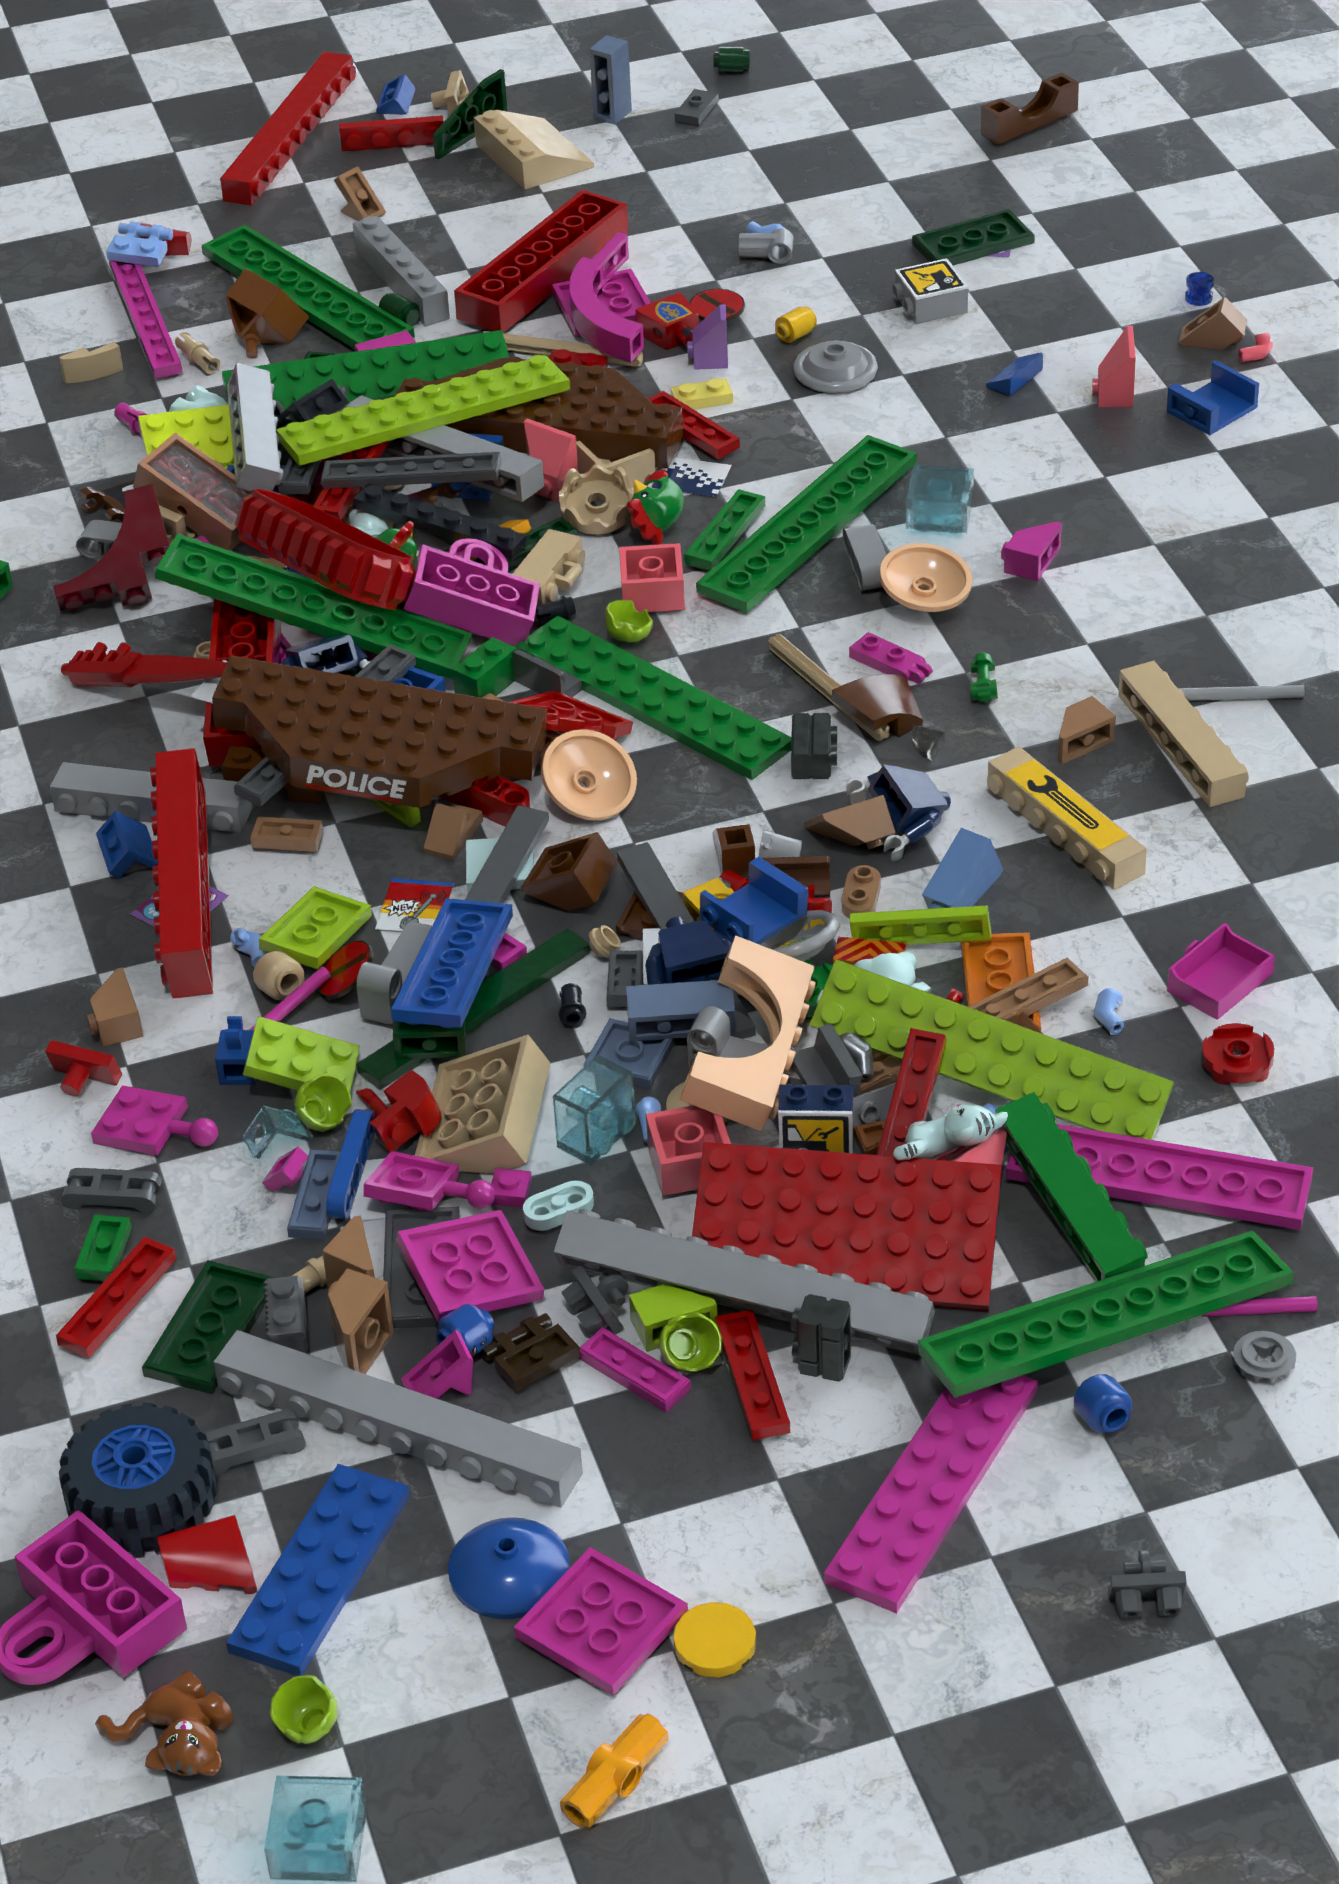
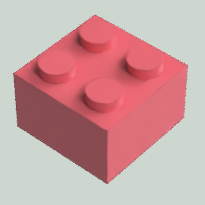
(653, 577)
(677, 1142)

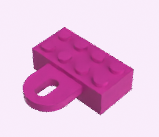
(473, 594)
(88, 1601)

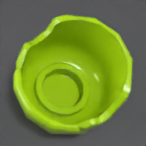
(626, 623)
(322, 1102)
(690, 1342)
(304, 1709)

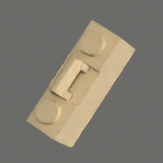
(553, 563)

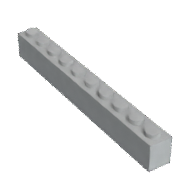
(739, 1279)
(399, 1418)

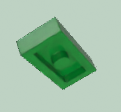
(103, 1247)

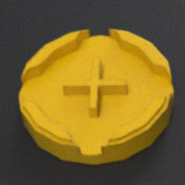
(714, 1639)

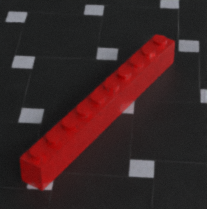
(287, 128)

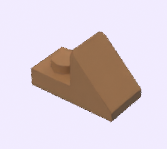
(359, 195)
(450, 830)

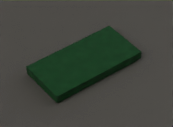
(974, 238)
(205, 1321)

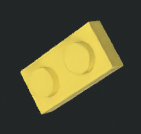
(704, 394)

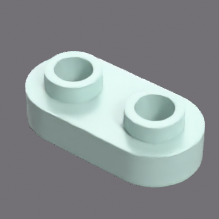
(549, 1207)

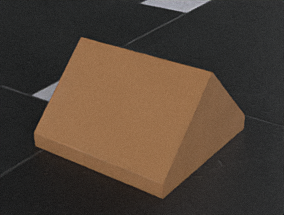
(347, 1250)

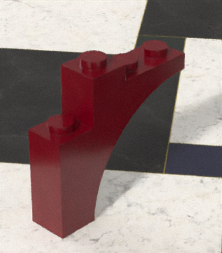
(121, 570)

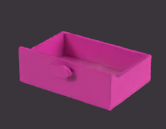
(1219, 972)

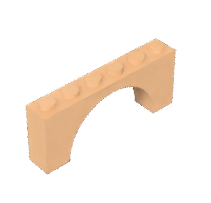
(748, 1086)

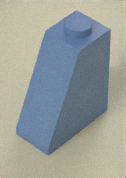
(964, 872)

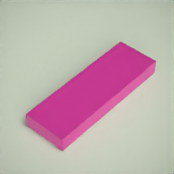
(634, 1369)

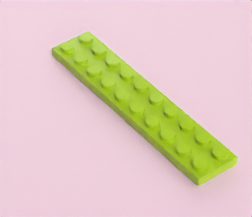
(422, 409)
(995, 1053)

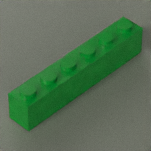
(1069, 1190)

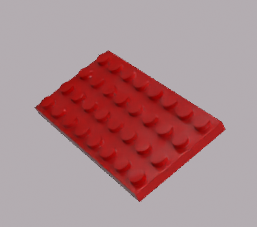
(857, 1215)

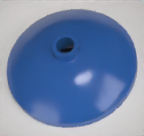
(504, 1581)

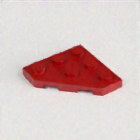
(571, 714)

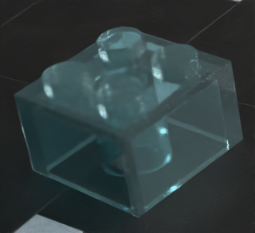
(939, 499)
(594, 1110)
(316, 1828)

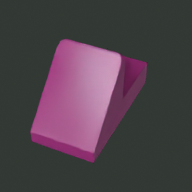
(442, 1368)

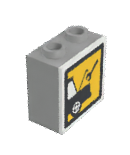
(930, 291)

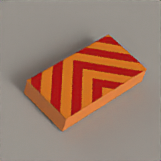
(856, 949)

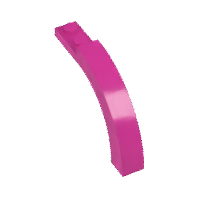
(591, 318)

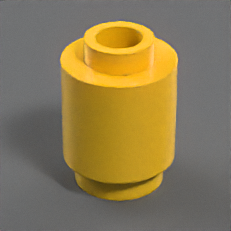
(795, 324)

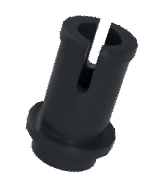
(563, 608)
(572, 1010)

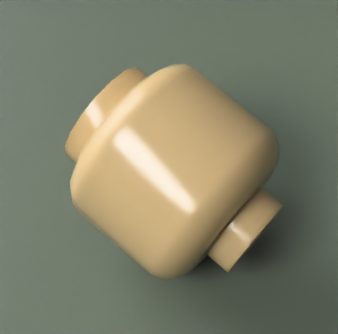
(278, 975)

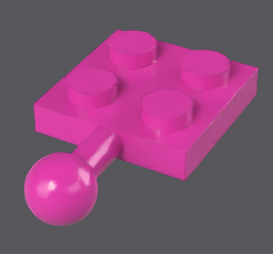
(145, 1120)
(423, 1183)

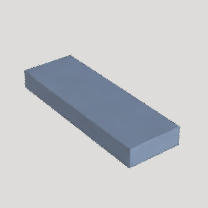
(309, 1211)

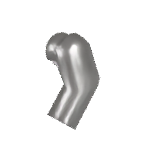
(860, 1052)

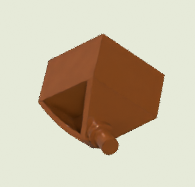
(262, 312)

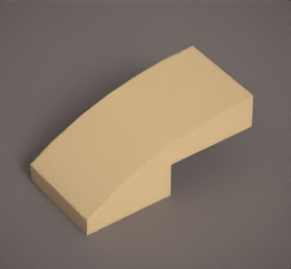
(91, 365)

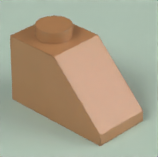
(1215, 327)
(1085, 728)
(114, 1011)

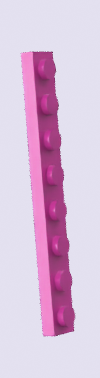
(146, 319)

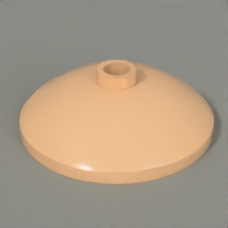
(925, 577)
(598, 764)

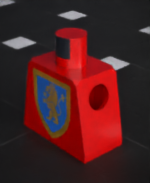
(668, 321)

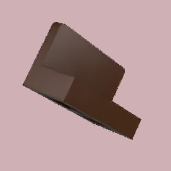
(807, 871)

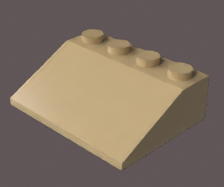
(528, 148)
(488, 1107)

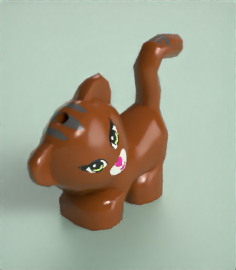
(188, 1742)

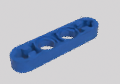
(350, 1165)

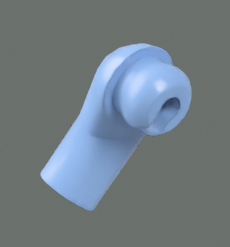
(247, 943)
(1104, 1010)
(646, 1106)

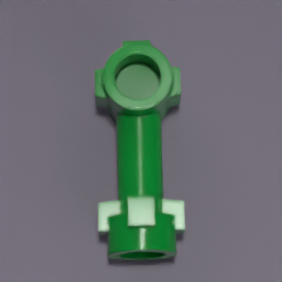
(983, 688)

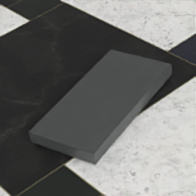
(406, 1299)

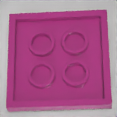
(619, 295)
(470, 1263)
(601, 1620)

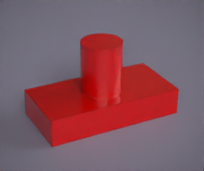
(80, 1065)

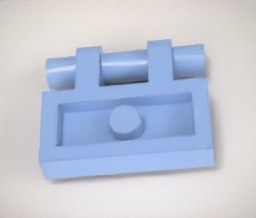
(137, 250)

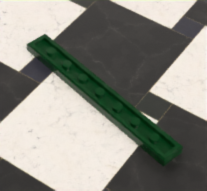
(492, 997)

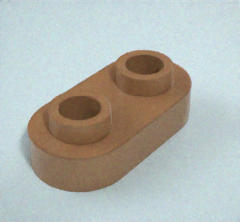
(861, 890)

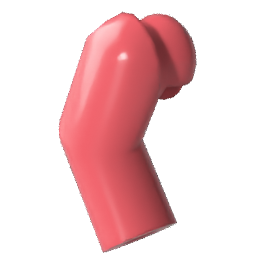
(1258, 351)

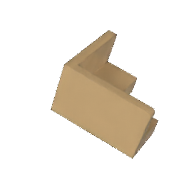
(636, 465)

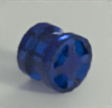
(1199, 288)

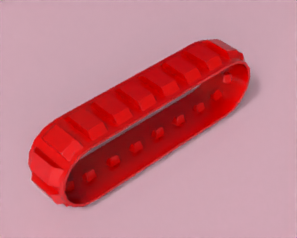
(325, 549)

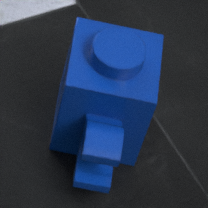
(233, 1052)

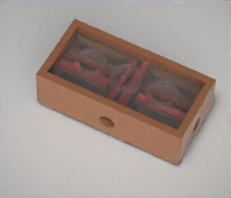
(194, 488)

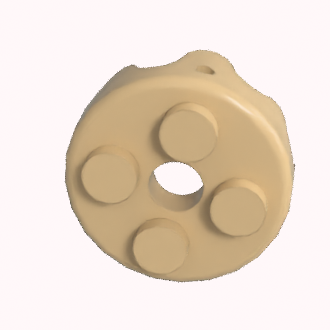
(596, 485)

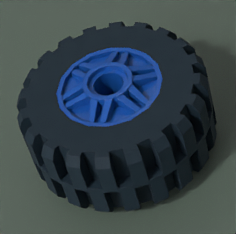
(139, 1474)

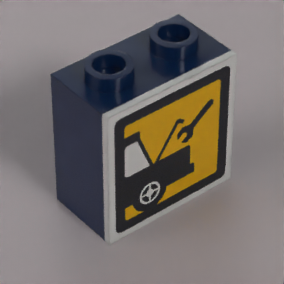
(816, 1117)

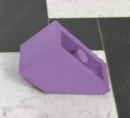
(710, 341)

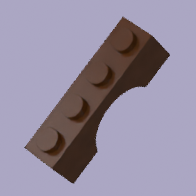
(1053, 101)

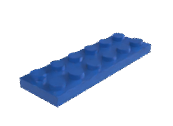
(452, 963)
(318, 1570)

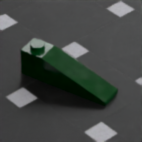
(459, 125)

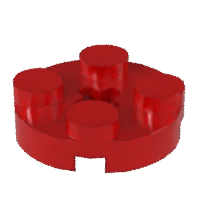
(1250, 1066)

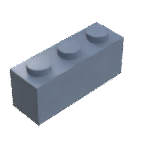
(610, 79)
(672, 1008)

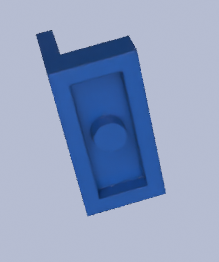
(123, 842)

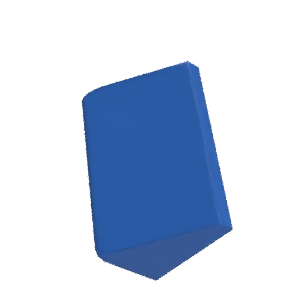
(396, 96)
(1017, 374)

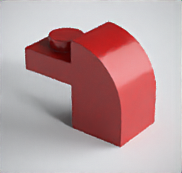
(411, 1112)

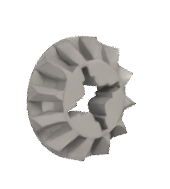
(1264, 1344)

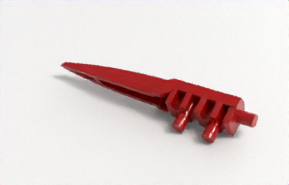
(129, 668)

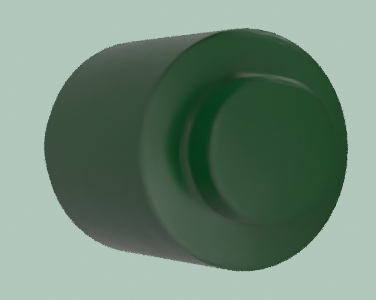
(731, 60)
(400, 307)

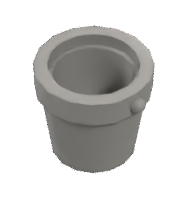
(777, 845)

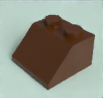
(571, 873)

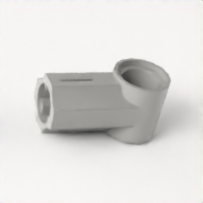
(764, 245)

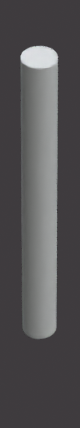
(1242, 693)

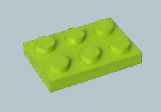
(315, 927)
(295, 1055)

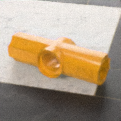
(614, 1770)

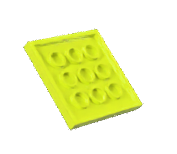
(202, 427)

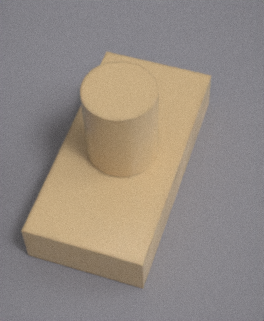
(454, 93)

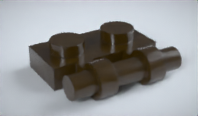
(534, 1358)

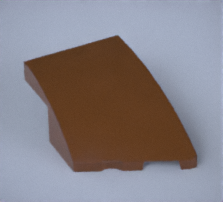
(879, 702)

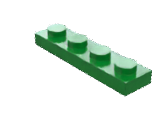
(724, 530)

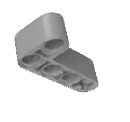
(381, 984)
(712, 1036)

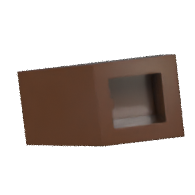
(734, 848)

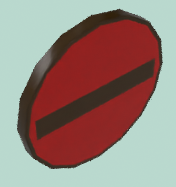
(710, 299)
(344, 969)

